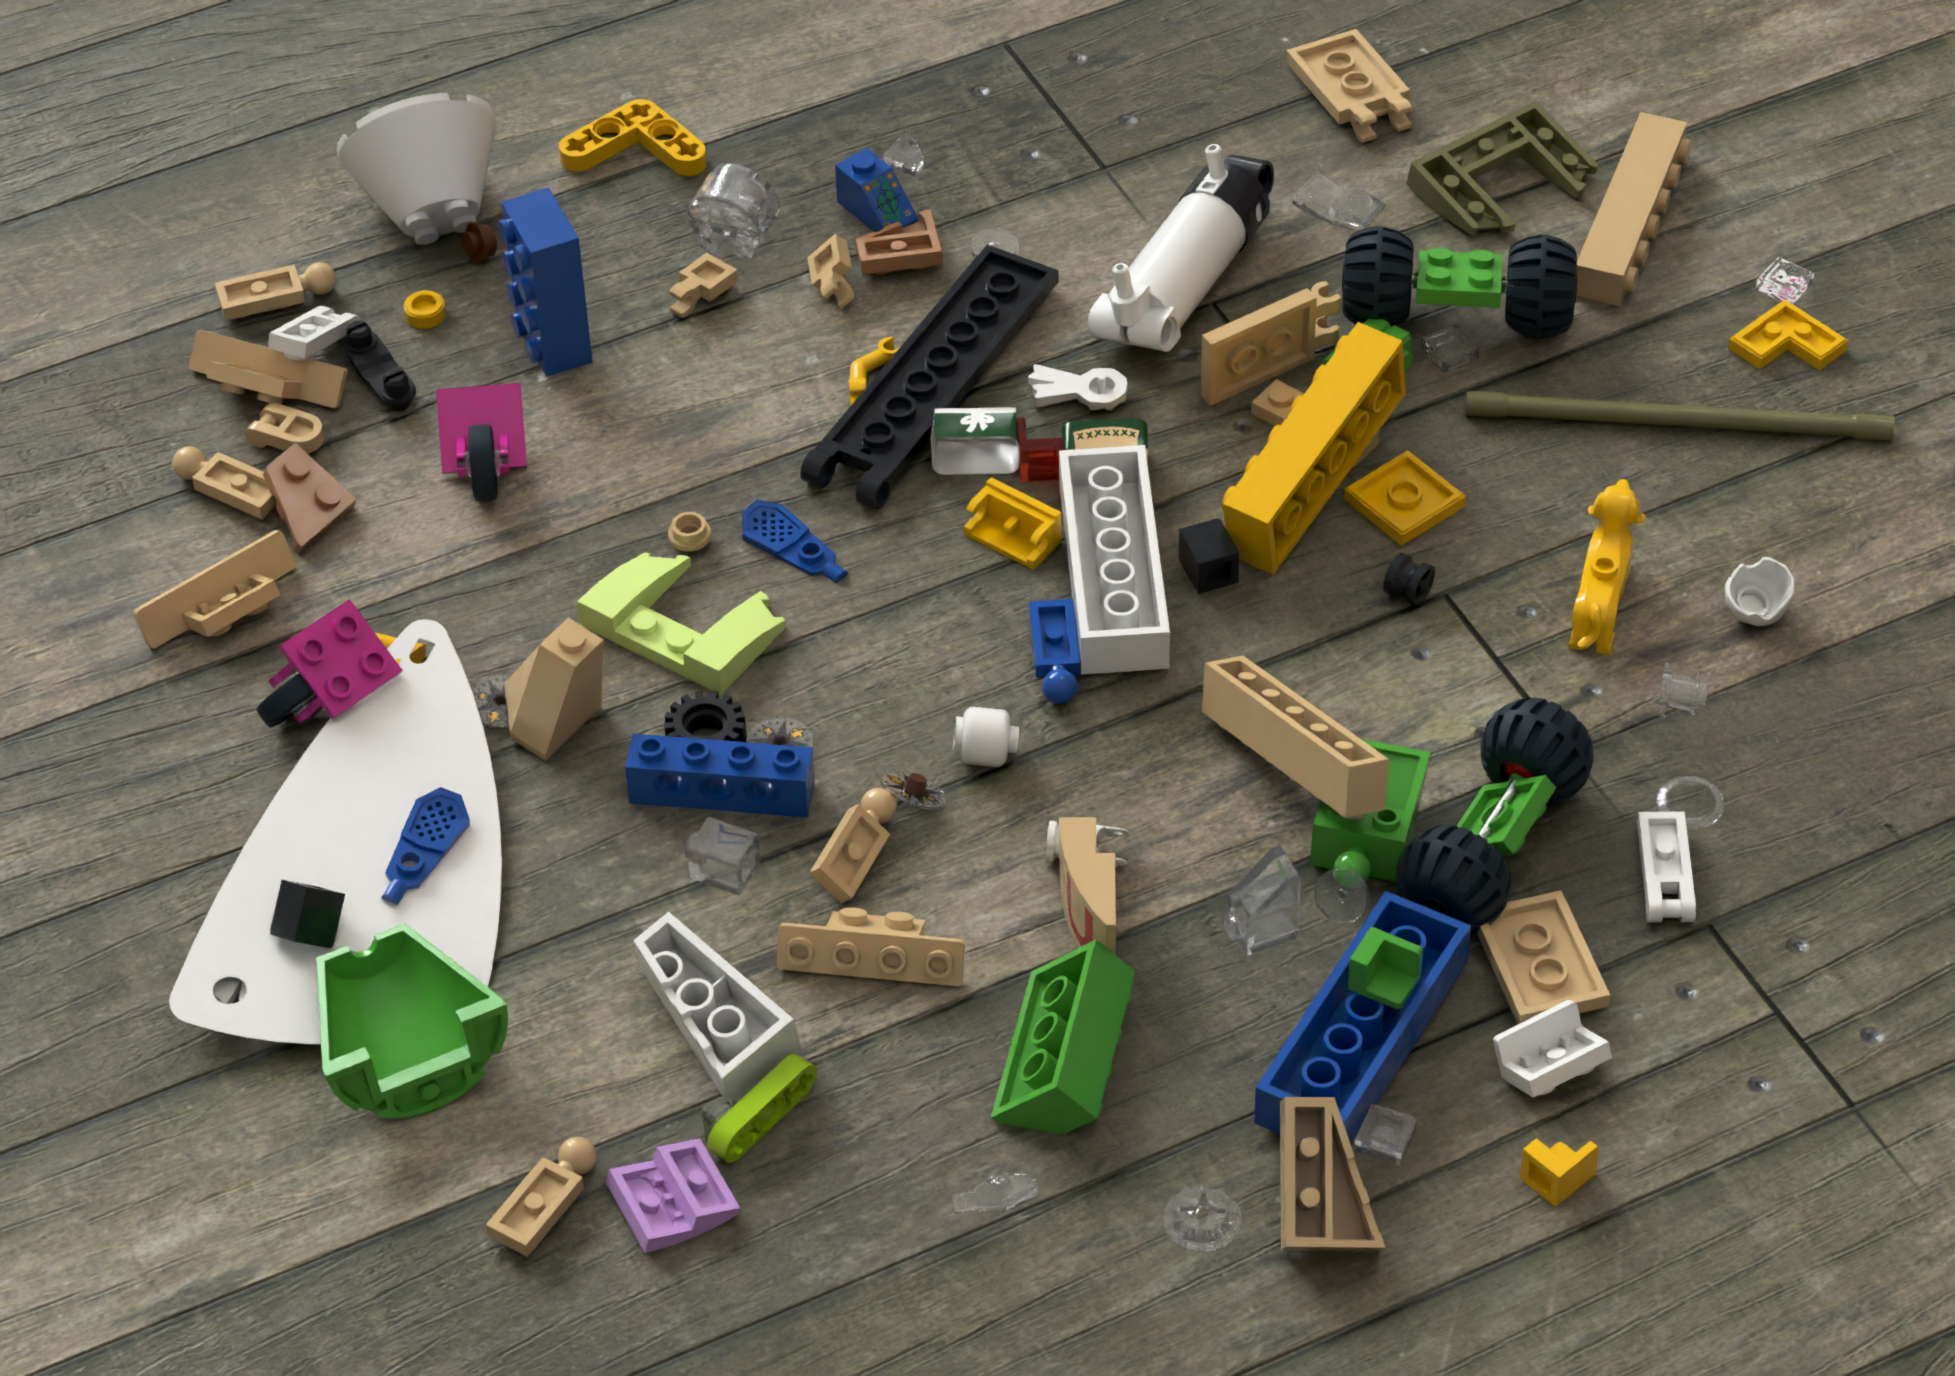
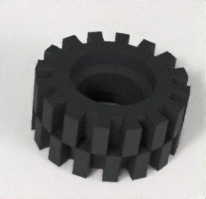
(706, 713)

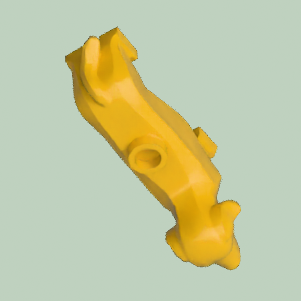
(1605, 568)

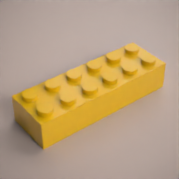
(1315, 447)

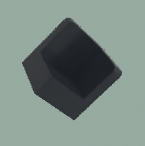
(1208, 555)
(307, 914)

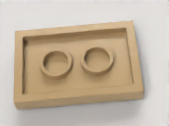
(1542, 957)

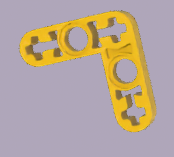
(634, 122)

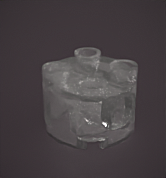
(733, 210)

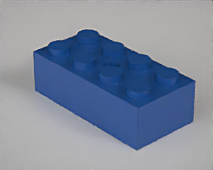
(545, 282)

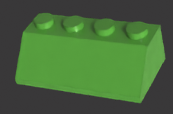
(1065, 1041)

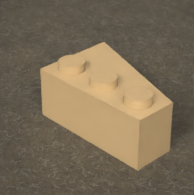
(1320, 1182)

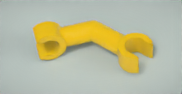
(867, 363)

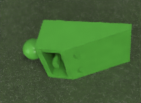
(1376, 841)

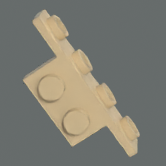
(255, 367)
(219, 594)
(871, 948)

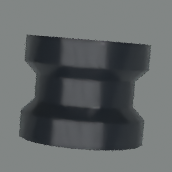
(1409, 579)

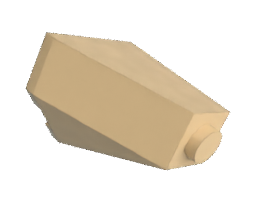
(555, 689)

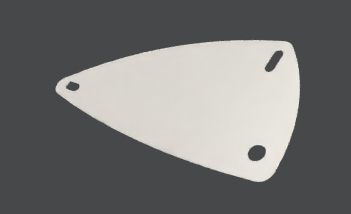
(338, 831)

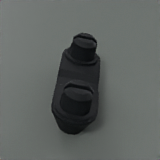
(378, 367)

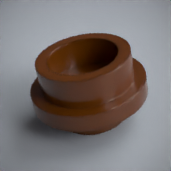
(479, 241)

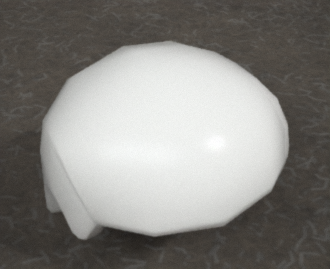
(1760, 592)

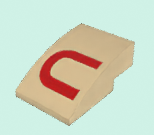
(1087, 883)

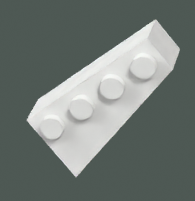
(717, 1009)

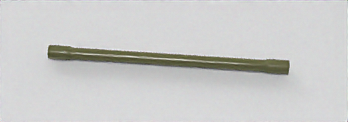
(1856, 426)

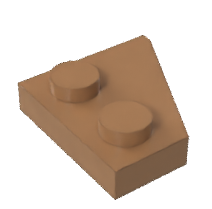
(900, 247)
(306, 496)

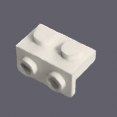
(1549, 1050)

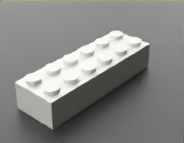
(1114, 560)

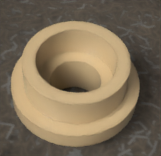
(689, 532)

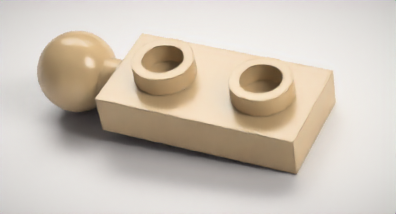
(272, 289)
(226, 480)
(855, 844)
(542, 1197)

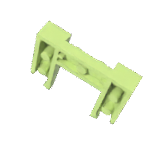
(621, 613)

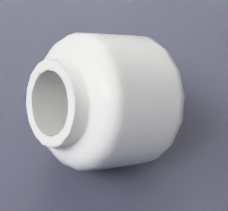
(985, 737)

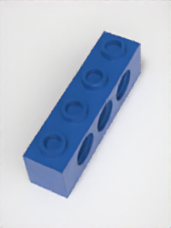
(720, 775)

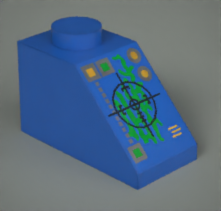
(872, 191)

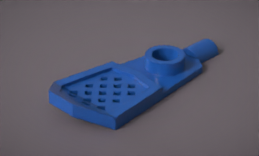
(789, 539)
(427, 836)

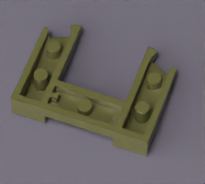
(1448, 174)

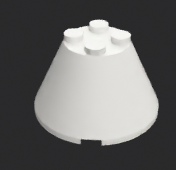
(423, 161)

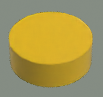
(424, 309)

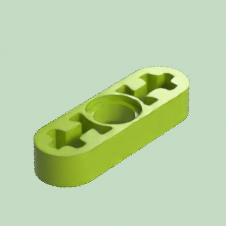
(762, 1108)

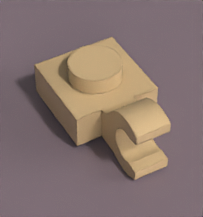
(829, 267)
(703, 278)

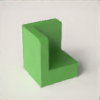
(1385, 968)

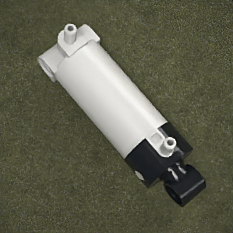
(1185, 254)

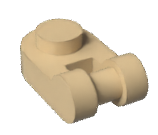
(284, 426)

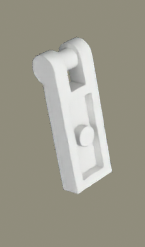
(310, 332)
(1666, 866)

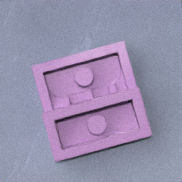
(672, 1195)

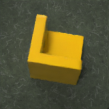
(1557, 1170)

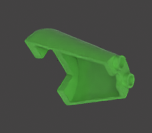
(404, 1025)

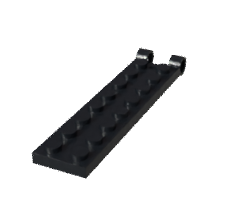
(931, 372)

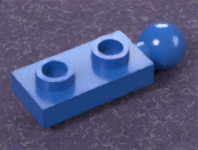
(1055, 648)

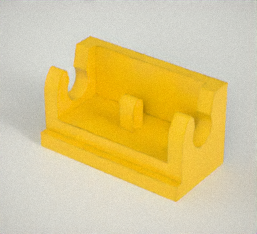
(1013, 524)

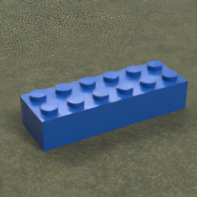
(1353, 1043)

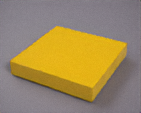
(1404, 497)

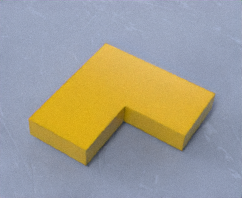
(1788, 329)

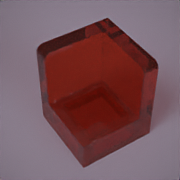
(1037, 456)

